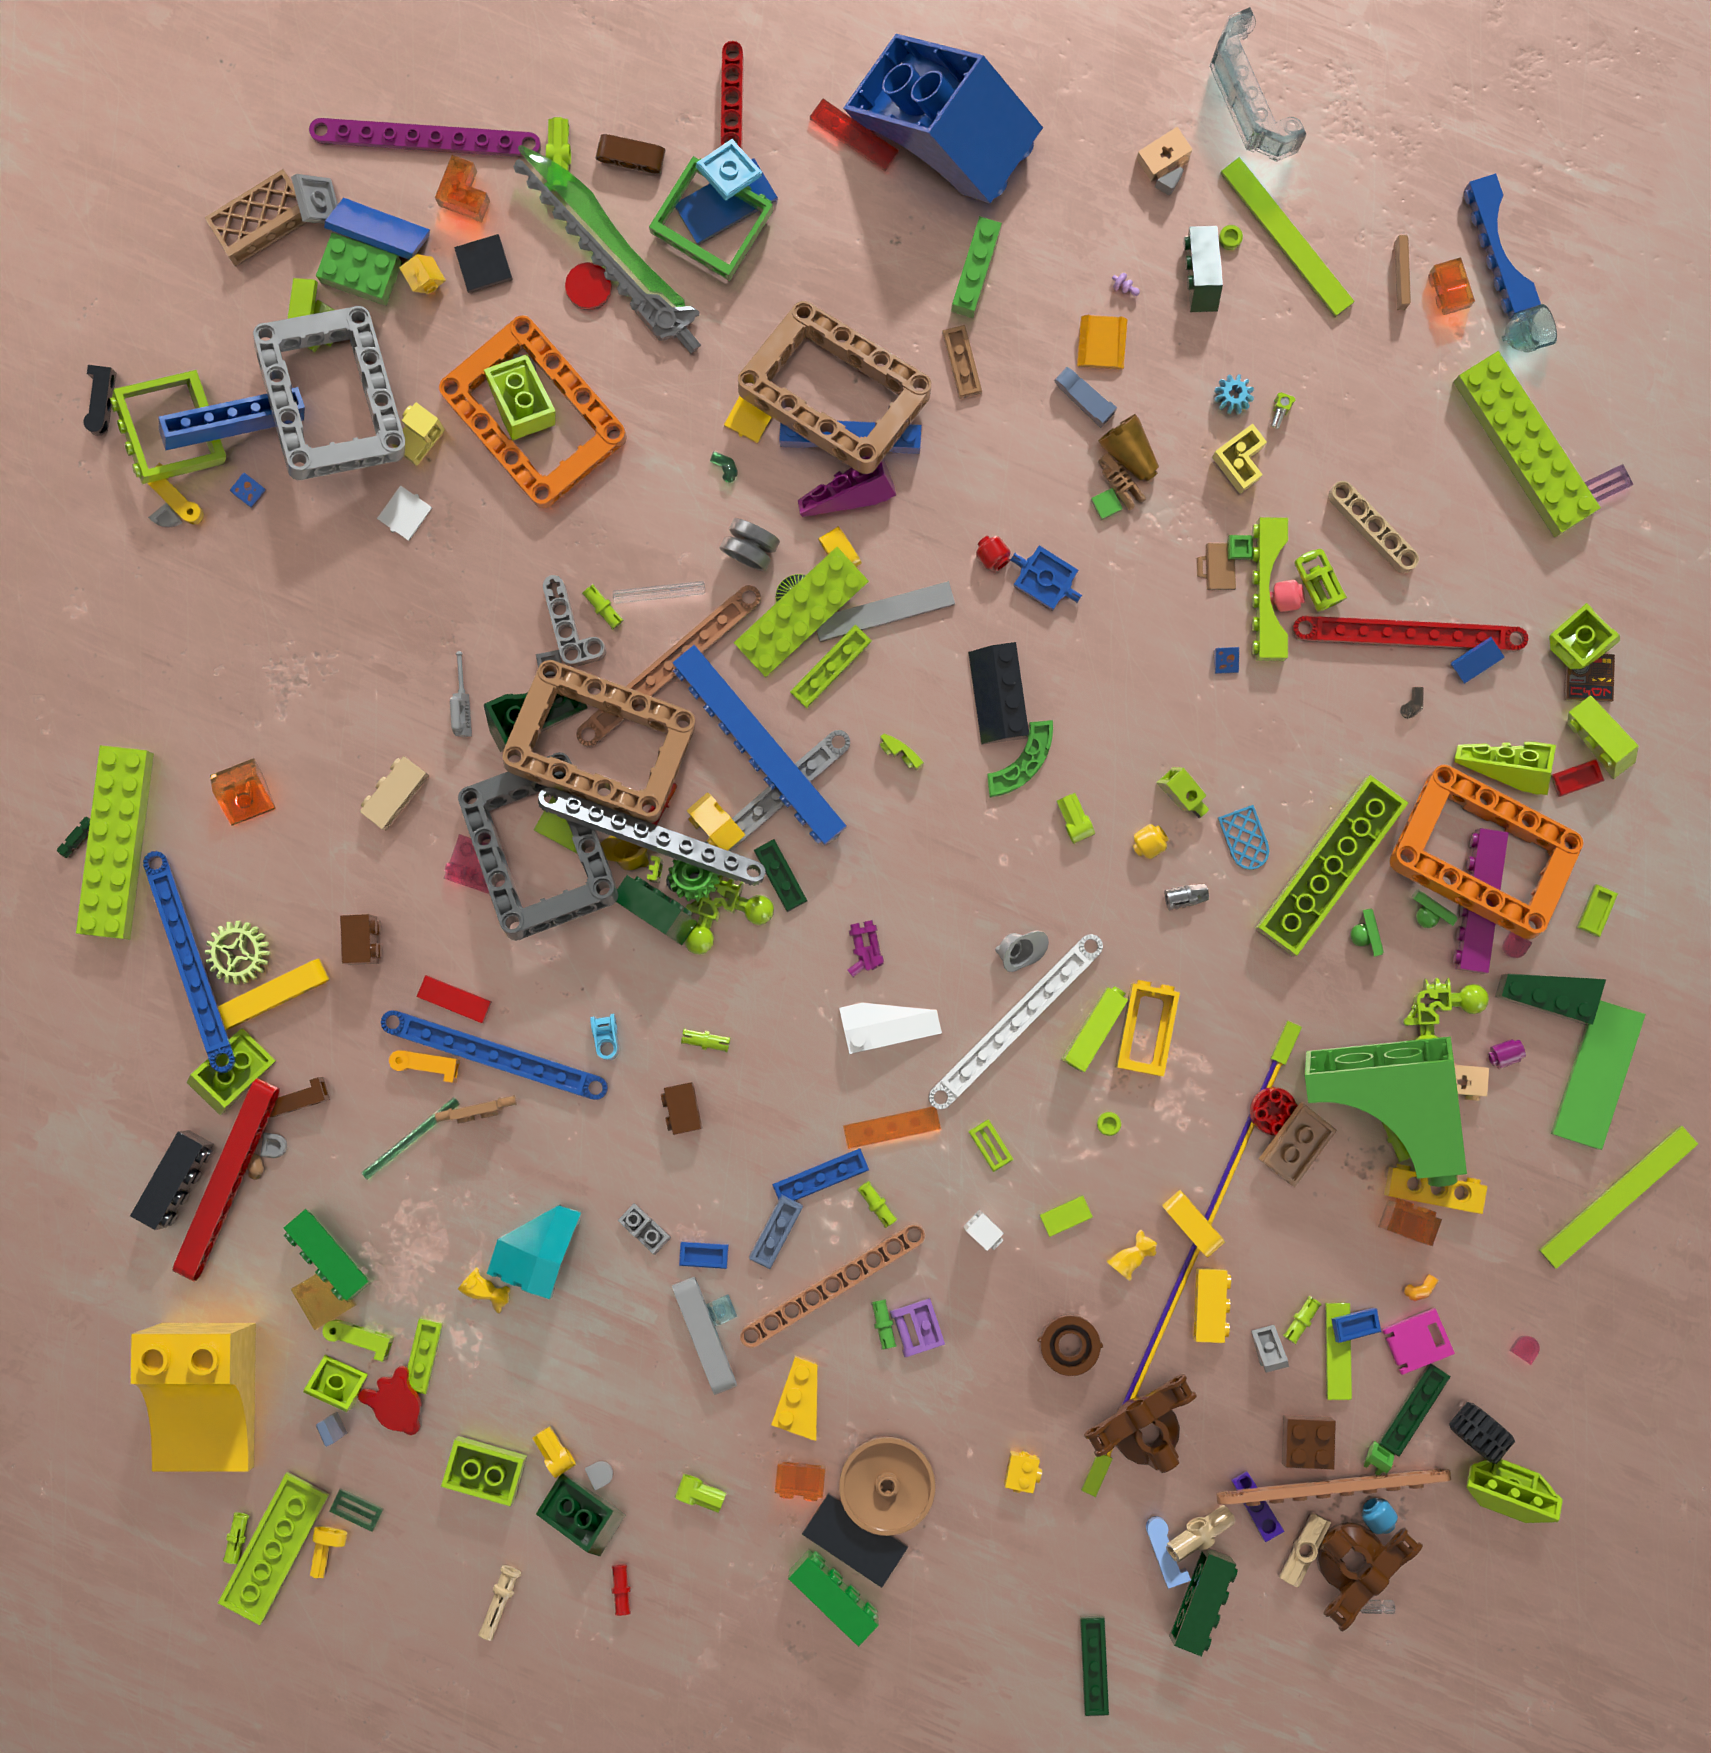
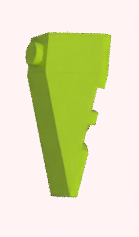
(1520, 767)

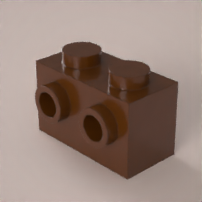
(682, 1108)

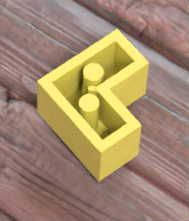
(420, 432)
(1235, 459)

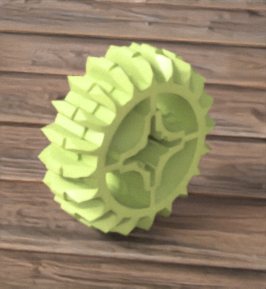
(233, 962)

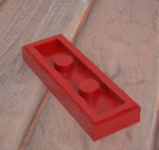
(454, 999)

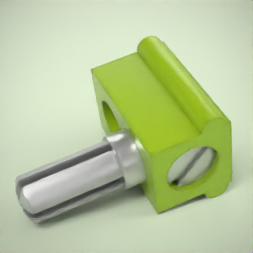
(1282, 406)

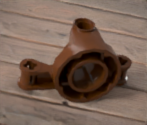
(1155, 1408)
(1371, 1578)

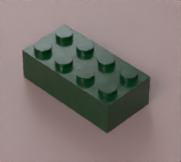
(1203, 1601)

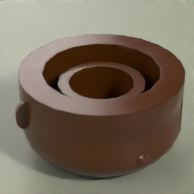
(1086, 1356)

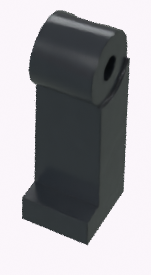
(100, 405)

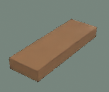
(1402, 272)
(962, 361)

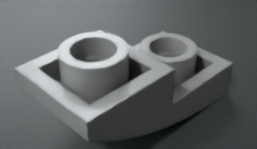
(644, 1229)

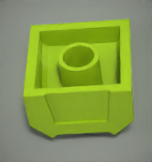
(1582, 639)

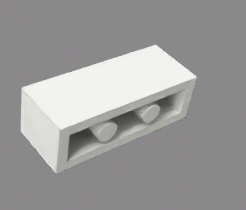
(984, 1231)

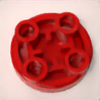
(1271, 1109)

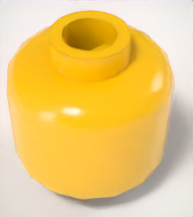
(1150, 841)

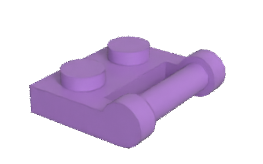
(925, 1326)

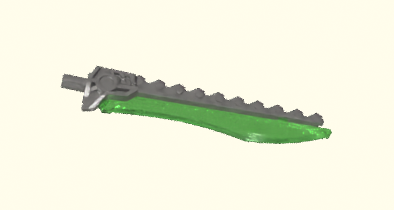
(652, 309)

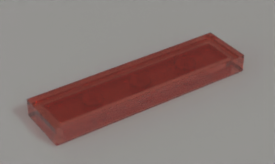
(854, 134)

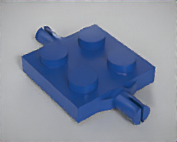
(1046, 577)

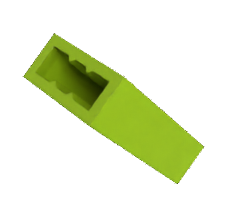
(1095, 1029)

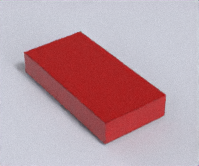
(1577, 778)

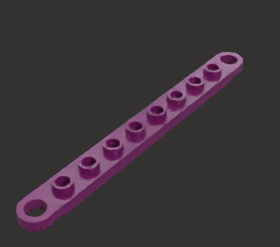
(422, 137)

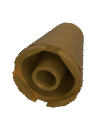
(1131, 448)

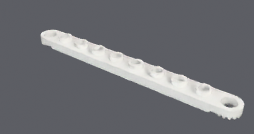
(1015, 1021)

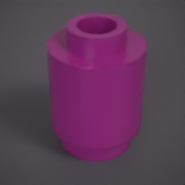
(1506, 1053)

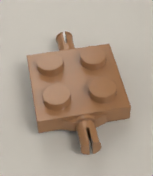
(467, 1113)

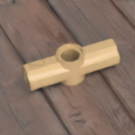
(1200, 1533)
(1298, 1564)

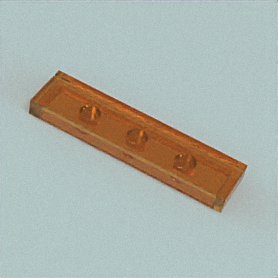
(891, 1127)

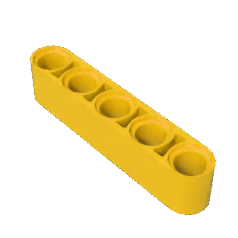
(273, 994)

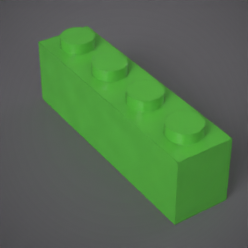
(976, 267)

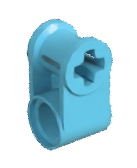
(605, 1034)

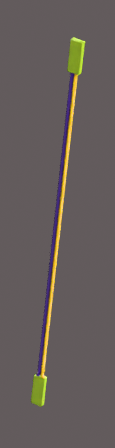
(1280, 1054)

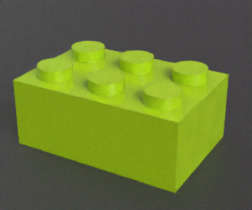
(484, 1471)

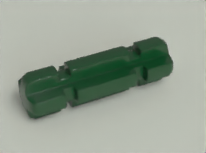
(74, 838)

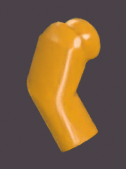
(1423, 1291)

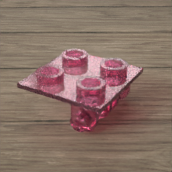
(465, 866)

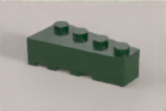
(1560, 996)

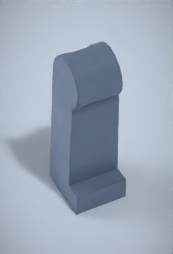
(1085, 397)

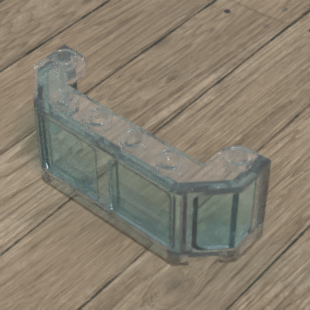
(1246, 98)

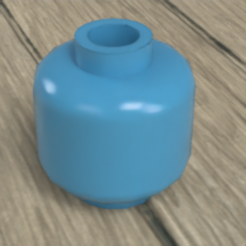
(1379, 1516)

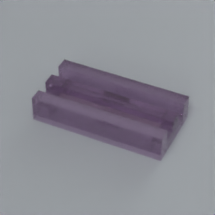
(1625, 476)

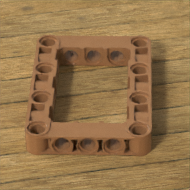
(857, 352)
(614, 700)

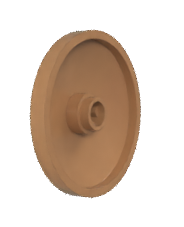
(887, 1486)

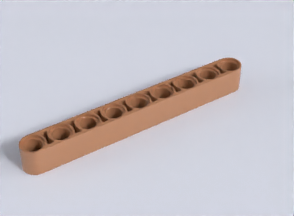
(824, 1294)

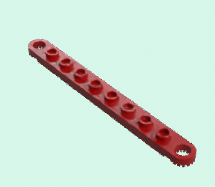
(1407, 633)

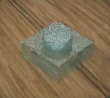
(721, 1310)

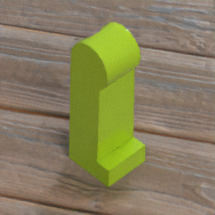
(359, 1336)

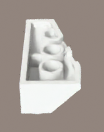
(878, 1025)

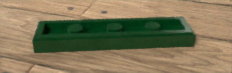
(1414, 1409)
(1094, 1666)

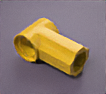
(557, 1457)

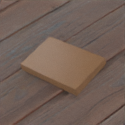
(1297, 1144)

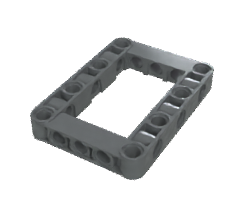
(549, 912)

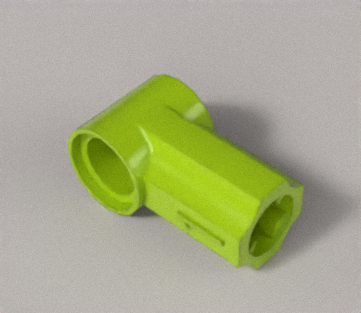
(1077, 823)
(693, 1491)

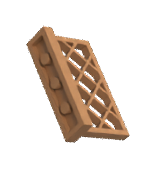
(264, 234)

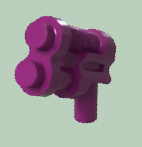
(868, 956)

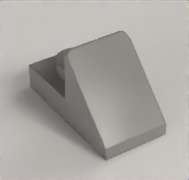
(1269, 1349)

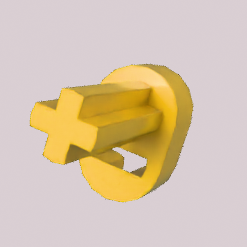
(324, 1538)

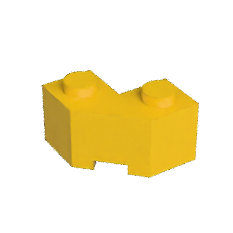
(715, 822)

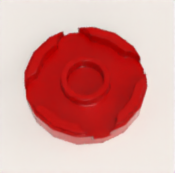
(588, 286)

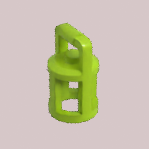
(1317, 574)

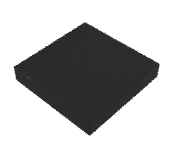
(483, 263)

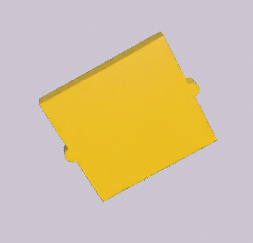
(747, 420)

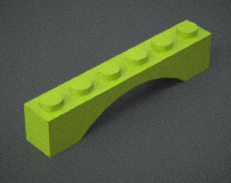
(1271, 638)

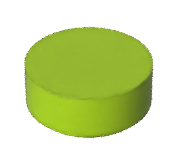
(1230, 237)
(1109, 1123)

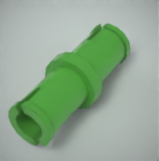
(883, 1324)

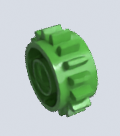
(691, 888)

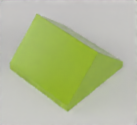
(336, 1383)

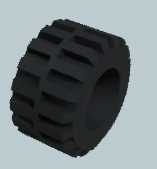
(1482, 1432)

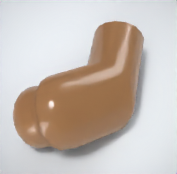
(255, 1167)

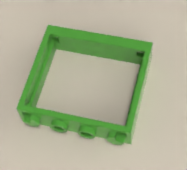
(692, 250)

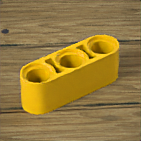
(1193, 1223)

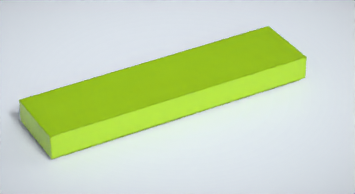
(831, 666)
(1337, 1356)

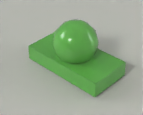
(1430, 913)
(1367, 933)

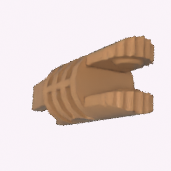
(1120, 481)

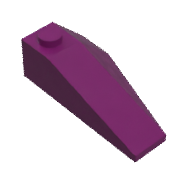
(849, 491)

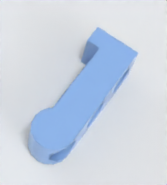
(1157, 1532)

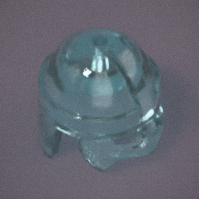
(1531, 329)

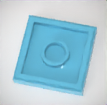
(728, 169)

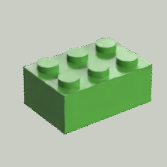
(359, 269)

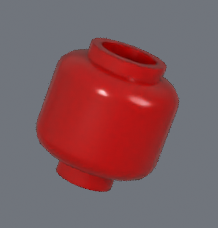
(993, 553)

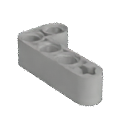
(567, 620)

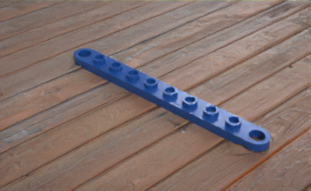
(189, 961)
(494, 1055)

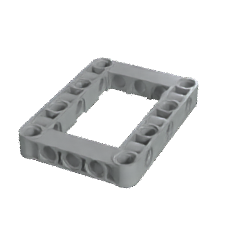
(319, 330)

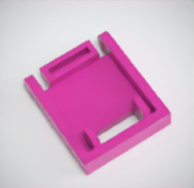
(1414, 1343)

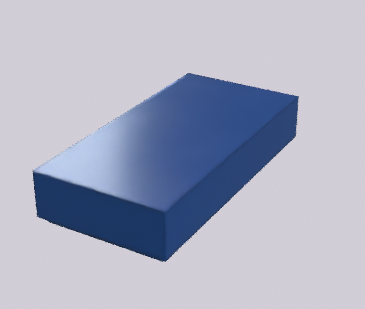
(1477, 660)
(703, 1255)
(1356, 1325)

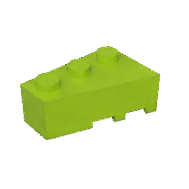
(1603, 736)

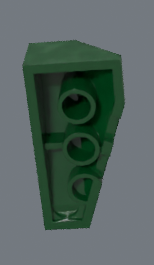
(504, 711)

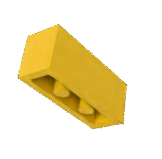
(1211, 1305)

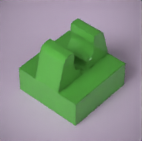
(1379, 1457)

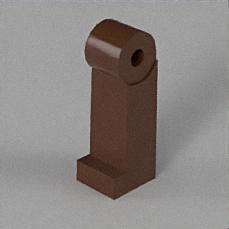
(304, 1098)

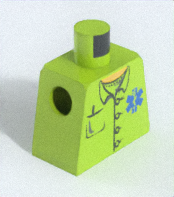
(1177, 784)

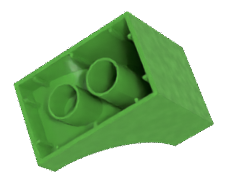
(1406, 1088)

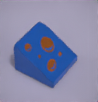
(247, 490)
(1226, 660)

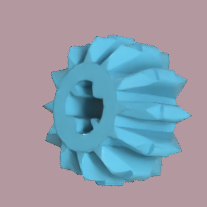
(1239, 387)

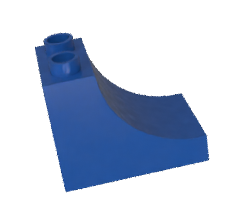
(947, 112)

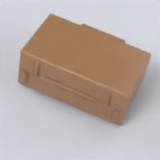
(1218, 568)

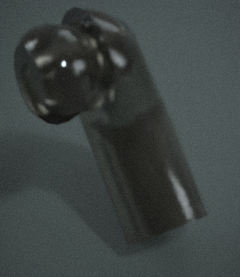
(1415, 705)

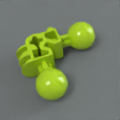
(756, 909)
(1471, 999)

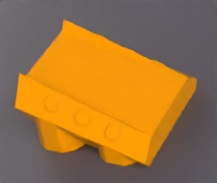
(1102, 342)

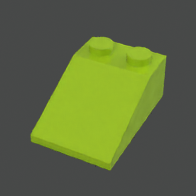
(520, 397)
(224, 1089)

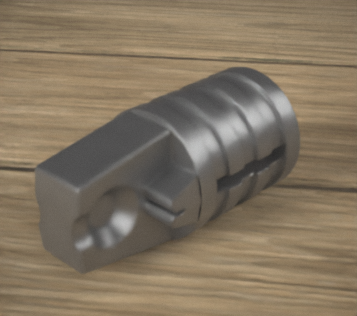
(1186, 896)

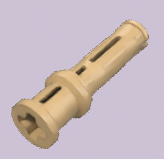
(502, 1590)

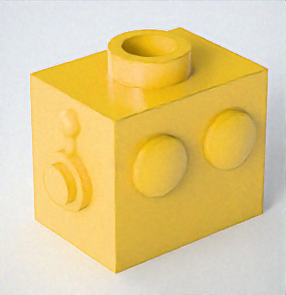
(422, 274)
(1022, 1472)

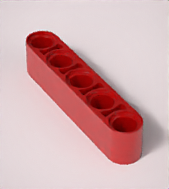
(732, 89)

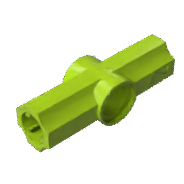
(558, 144)

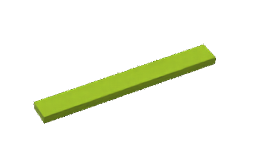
(1287, 237)
(1618, 1197)

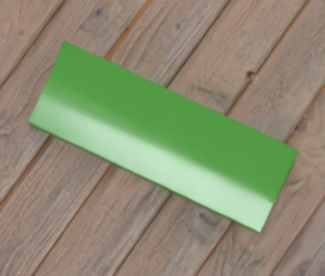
(1598, 1075)

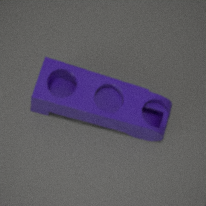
(1262, 1514)

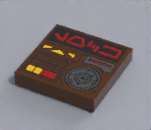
(1592, 680)

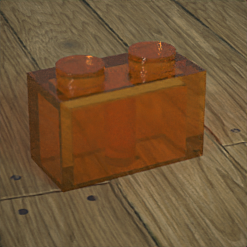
(1451, 286)
(800, 1480)

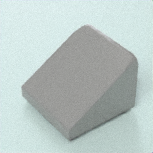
(1169, 181)

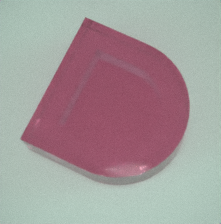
(1515, 946)
(1526, 1348)

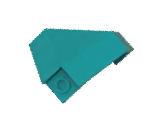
(535, 1251)

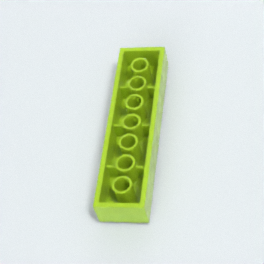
(1526, 444)
(114, 842)
(1331, 865)

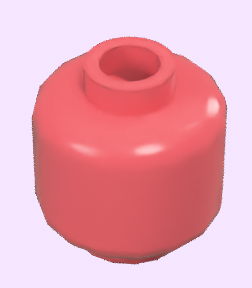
(1287, 595)

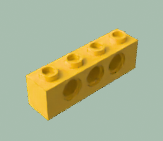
(1472, 1200)

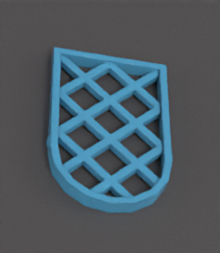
(1232, 849)

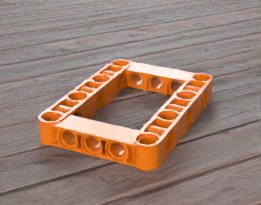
(502, 349)
(1468, 890)

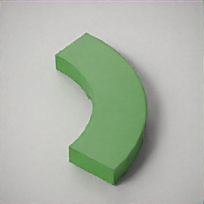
(1028, 762)

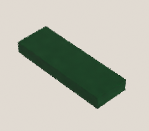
(780, 875)

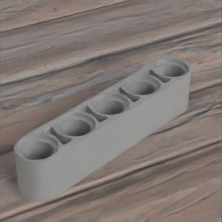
(704, 1335)

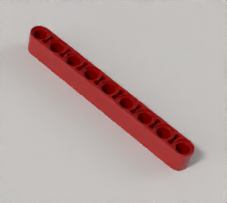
(226, 1179)

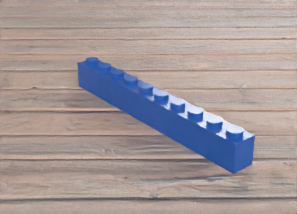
(759, 745)

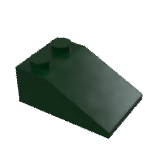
(580, 1515)

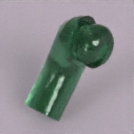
(727, 464)

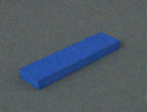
(822, 1176)

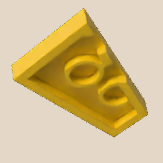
(799, 1400)

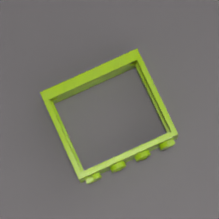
(217, 454)

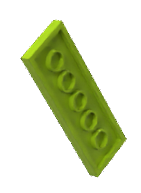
(801, 611)
(273, 1548)

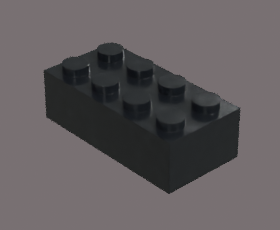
(172, 1180)

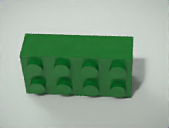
(327, 1256)
(834, 1597)

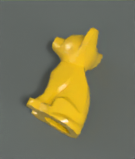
(1129, 1259)
(480, 1288)

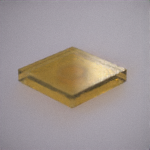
(319, 1302)

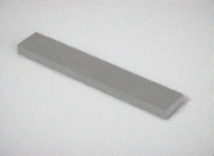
(887, 610)

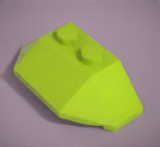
(1514, 1492)

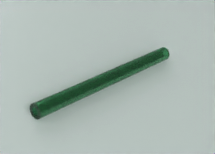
(407, 1140)

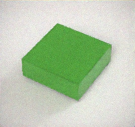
(1106, 504)
(1240, 547)

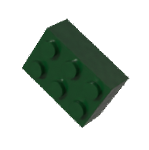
(656, 908)

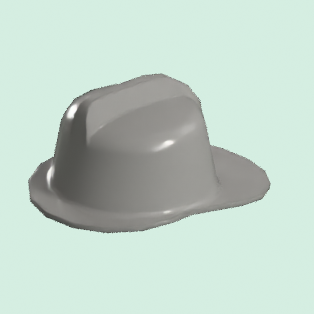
(1022, 950)

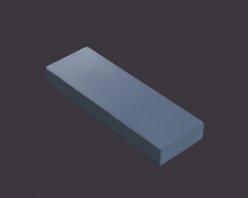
(775, 1231)
(331, 1429)

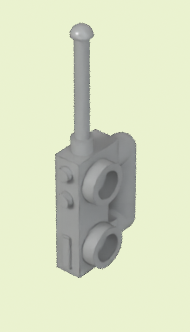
(460, 706)

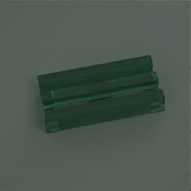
(343, 1493)

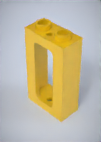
(1170, 1002)

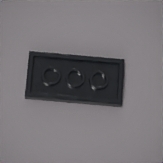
(863, 1551)

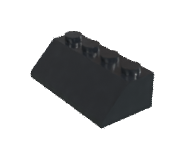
(998, 693)

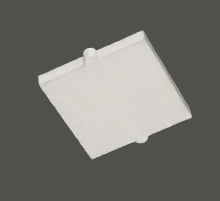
(404, 513)

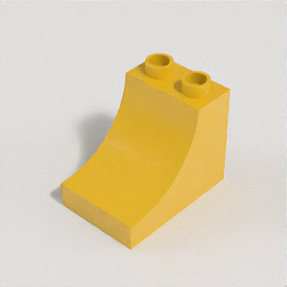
(198, 1394)

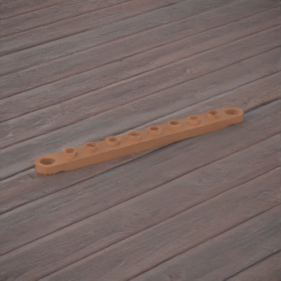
(661, 671)
(1324, 1489)

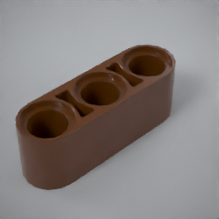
(630, 153)

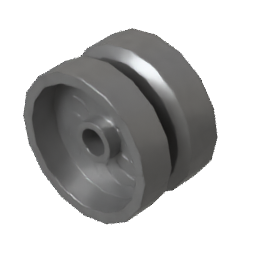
(749, 544)

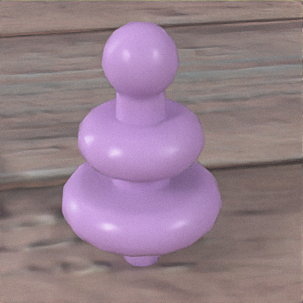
(1127, 286)

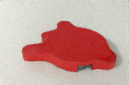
(395, 1403)

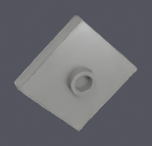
(314, 197)

